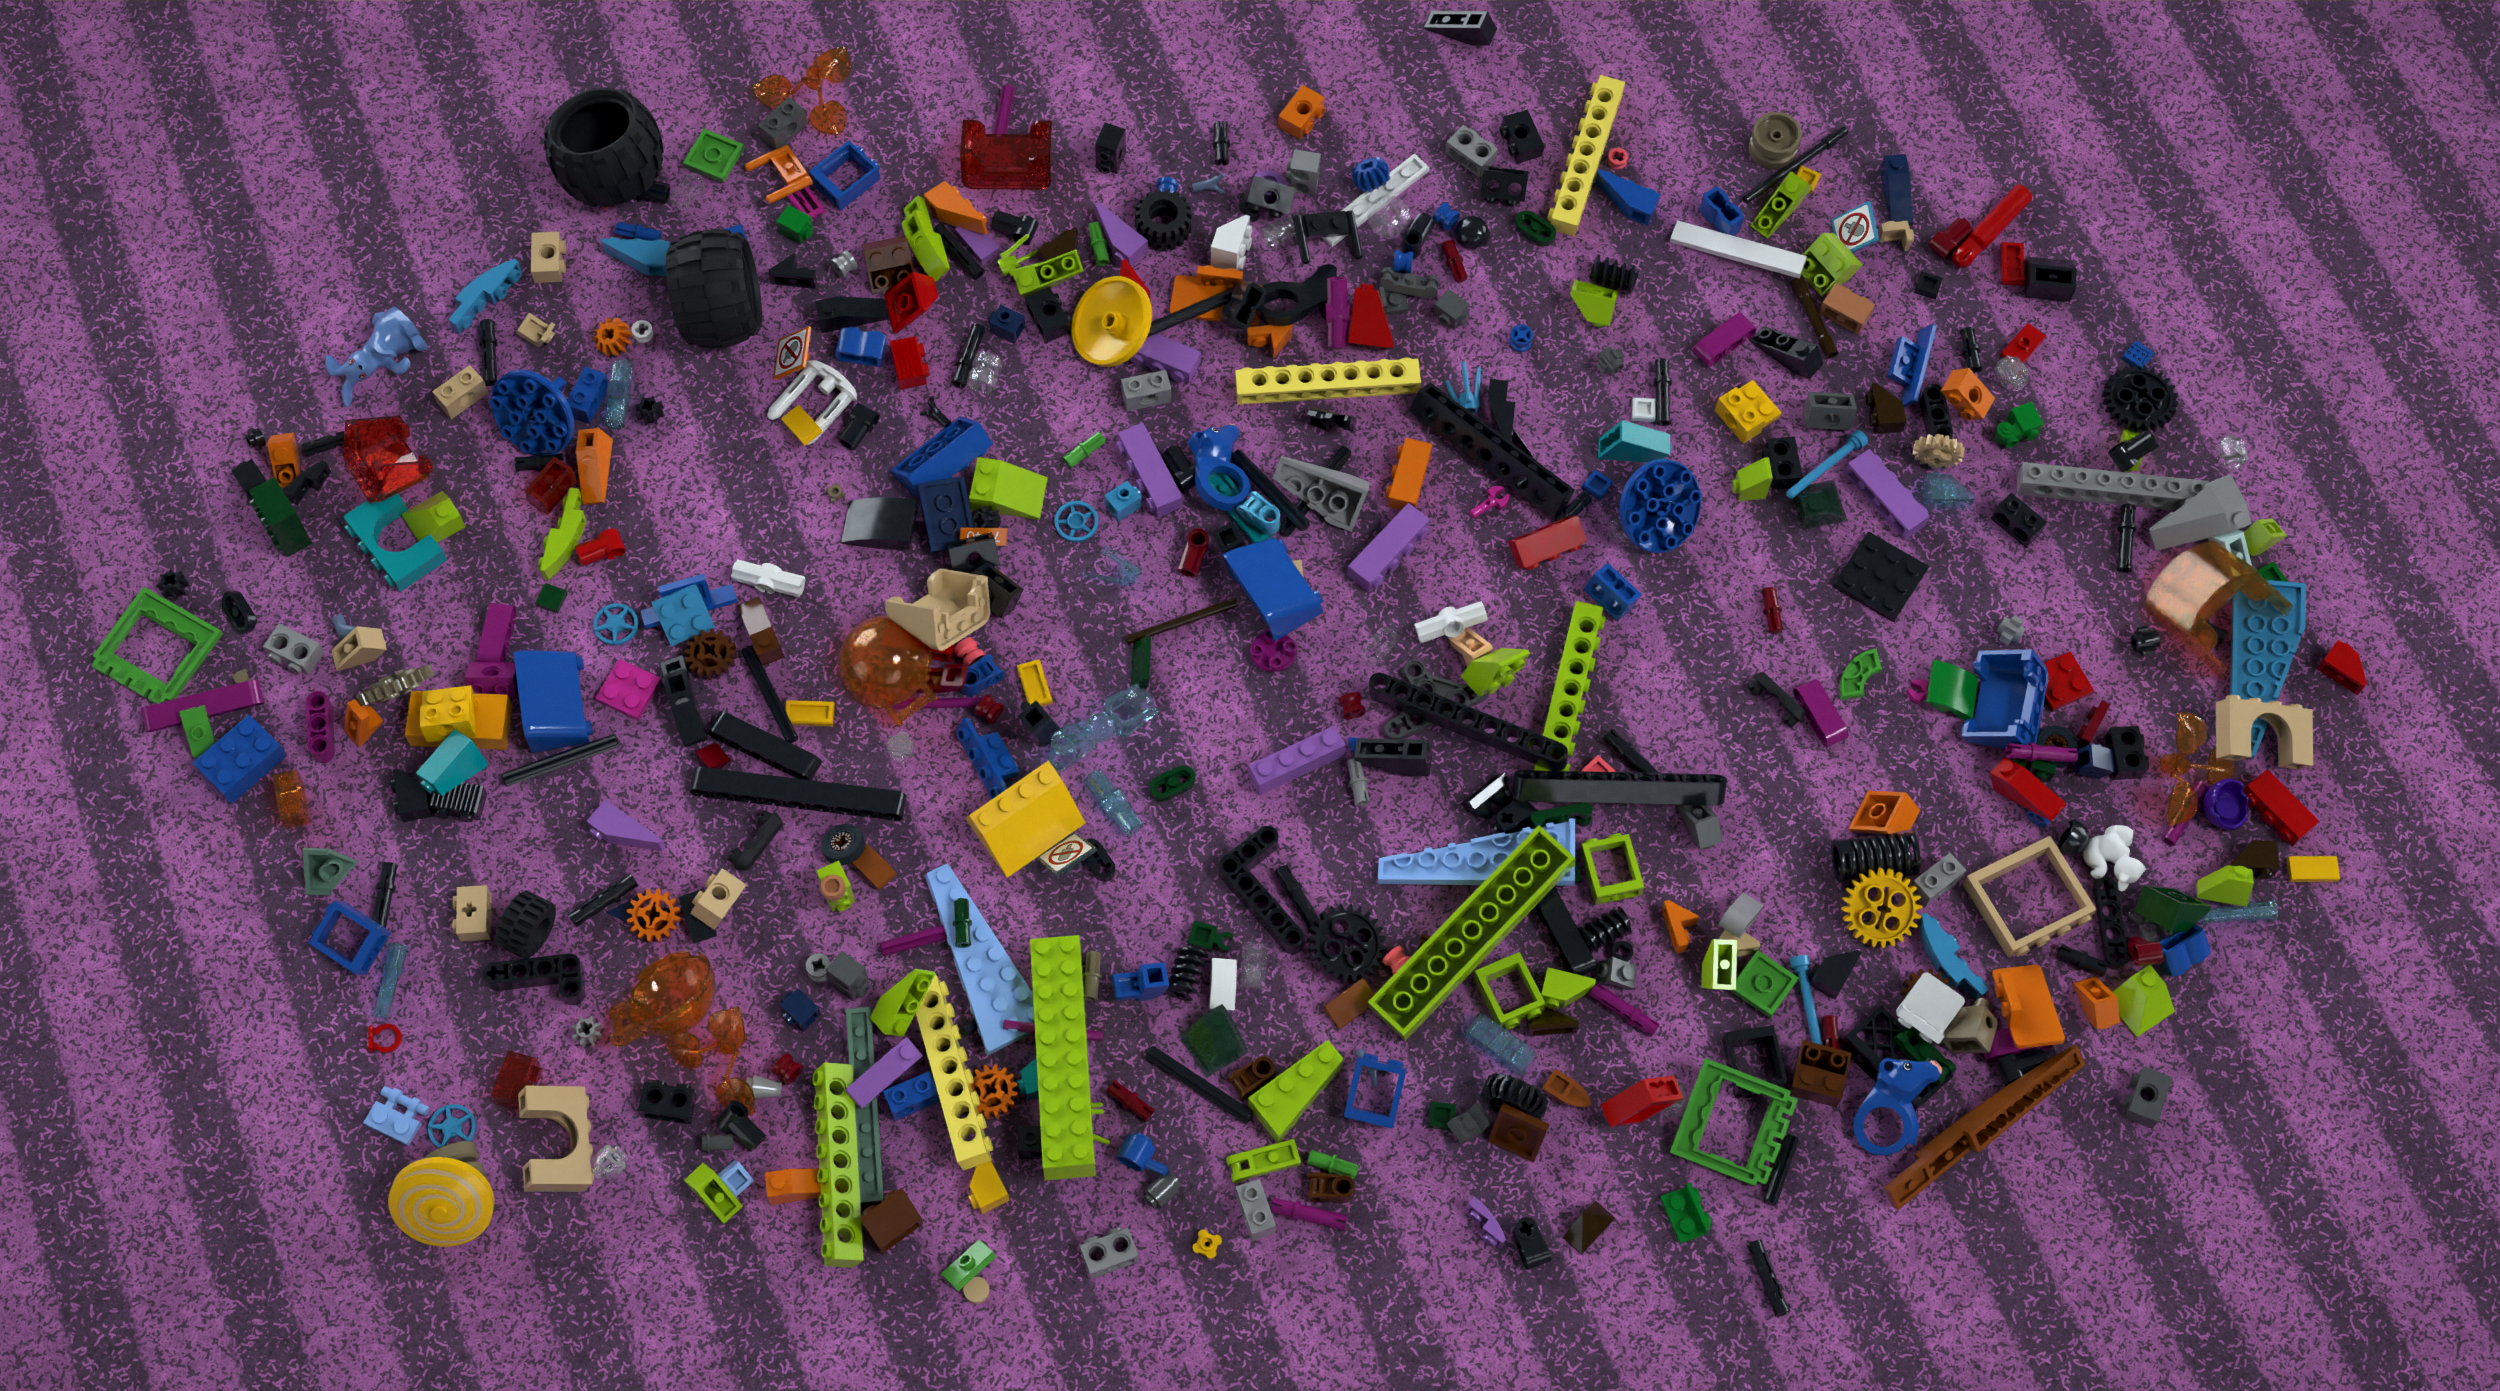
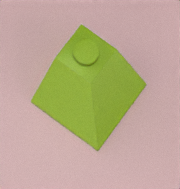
(1594, 302)
(434, 517)
(2143, 1001)

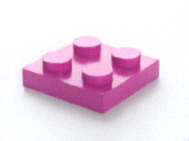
(628, 689)

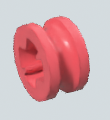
(1619, 153)

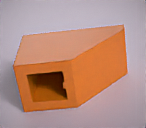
(284, 458)

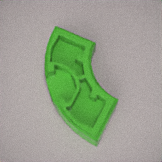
(1857, 673)

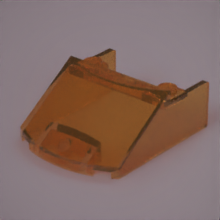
(2197, 587)

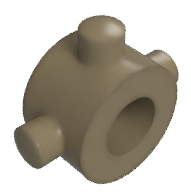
(835, 492)
(241, 676)

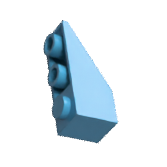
(640, 254)

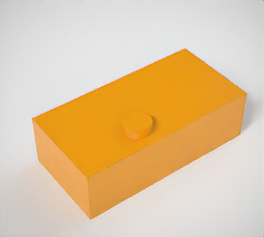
(491, 716)

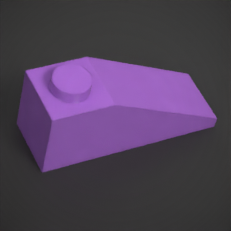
(1121, 238)
(619, 828)
(884, 1073)

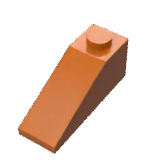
(793, 1185)

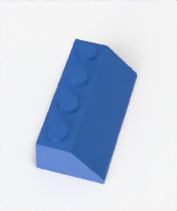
(943, 454)

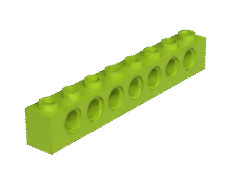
(1583, 616)
(846, 1177)

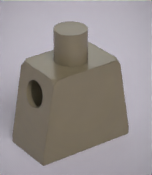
(1971, 1029)

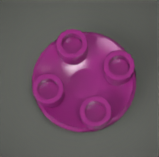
(1272, 654)

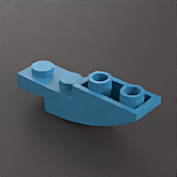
(487, 287)
(1942, 953)

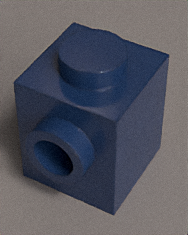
(1006, 323)
(2095, 761)
(799, 1009)

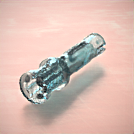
(2251, 913)
(392, 970)

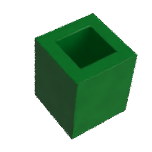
(795, 224)

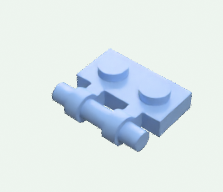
(393, 1123)

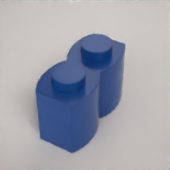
(1721, 212)
(861, 347)
(2184, 950)

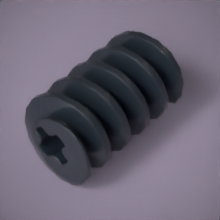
(1614, 274)
(1606, 928)
(1185, 971)

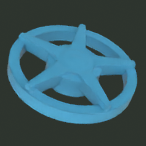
(1076, 521)
(615, 624)
(452, 1126)

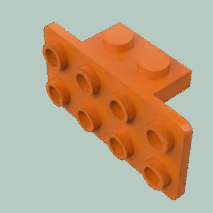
(1209, 282)
(2027, 1006)

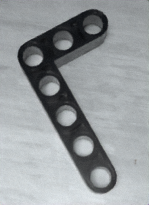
(1258, 892)

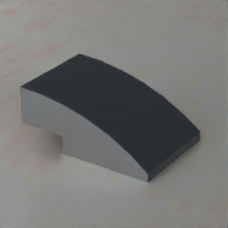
(880, 523)

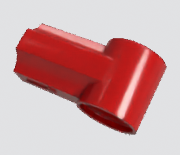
(605, 546)

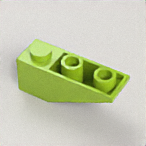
(1781, 204)
(1048, 273)
(900, 1003)

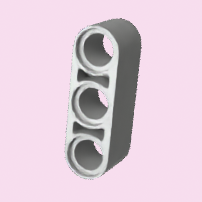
(1741, 915)

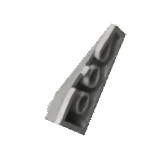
(1327, 491)
(2208, 514)

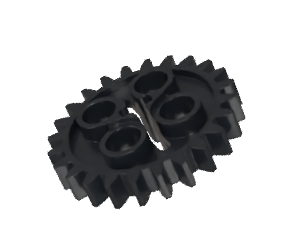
(2140, 398)
(1340, 964)

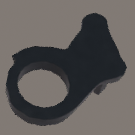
(1307, 295)

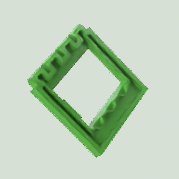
(172, 618)
(1699, 1110)

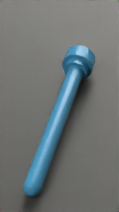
(1855, 441)
(1801, 965)

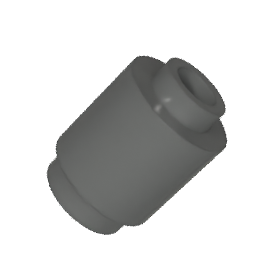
(1162, 1190)

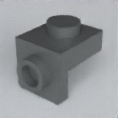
(1616, 973)

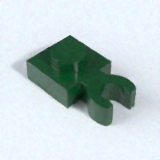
(2041, 770)
(1205, 937)

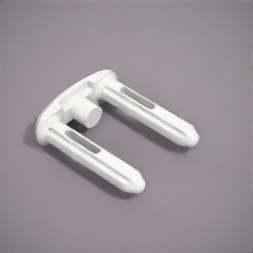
(831, 379)

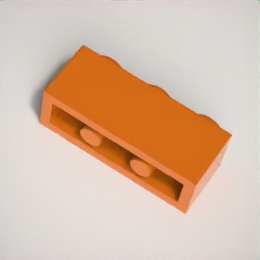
(1408, 474)

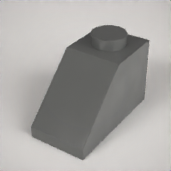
(1701, 825)

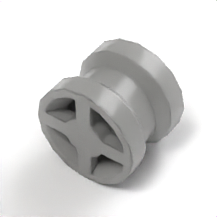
(844, 264)
(818, 973)

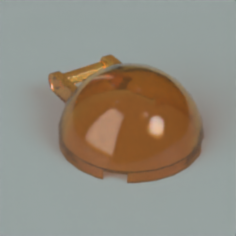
(885, 667)
(667, 999)

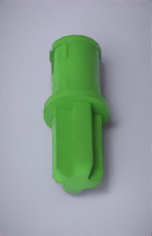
(1098, 244)
(1083, 450)
(1332, 1164)

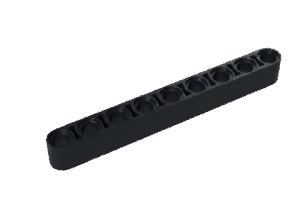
(1475, 730)
(1619, 787)
(798, 792)

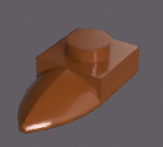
(1566, 1090)

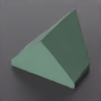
(324, 870)

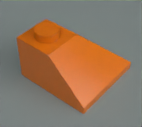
(1885, 813)

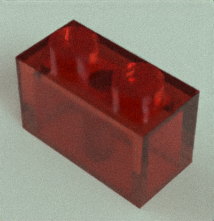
(550, 485)
(515, 1074)

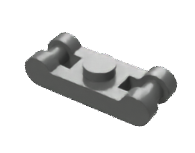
(1409, 283)

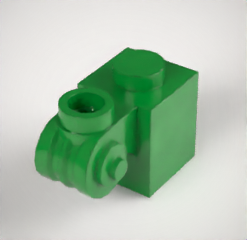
(2021, 425)

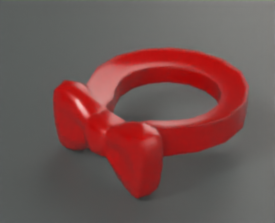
(375, 1031)

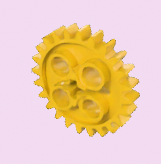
(1860, 903)

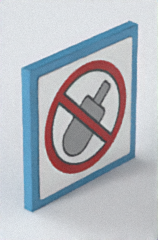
(1856, 227)

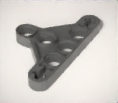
(1439, 686)

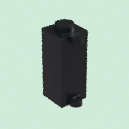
(1038, 721)

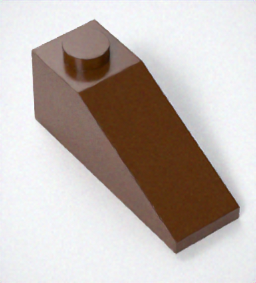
(760, 631)

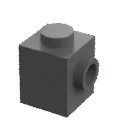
(1451, 310)

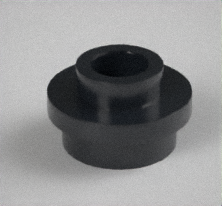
(255, 438)

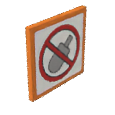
(792, 353)

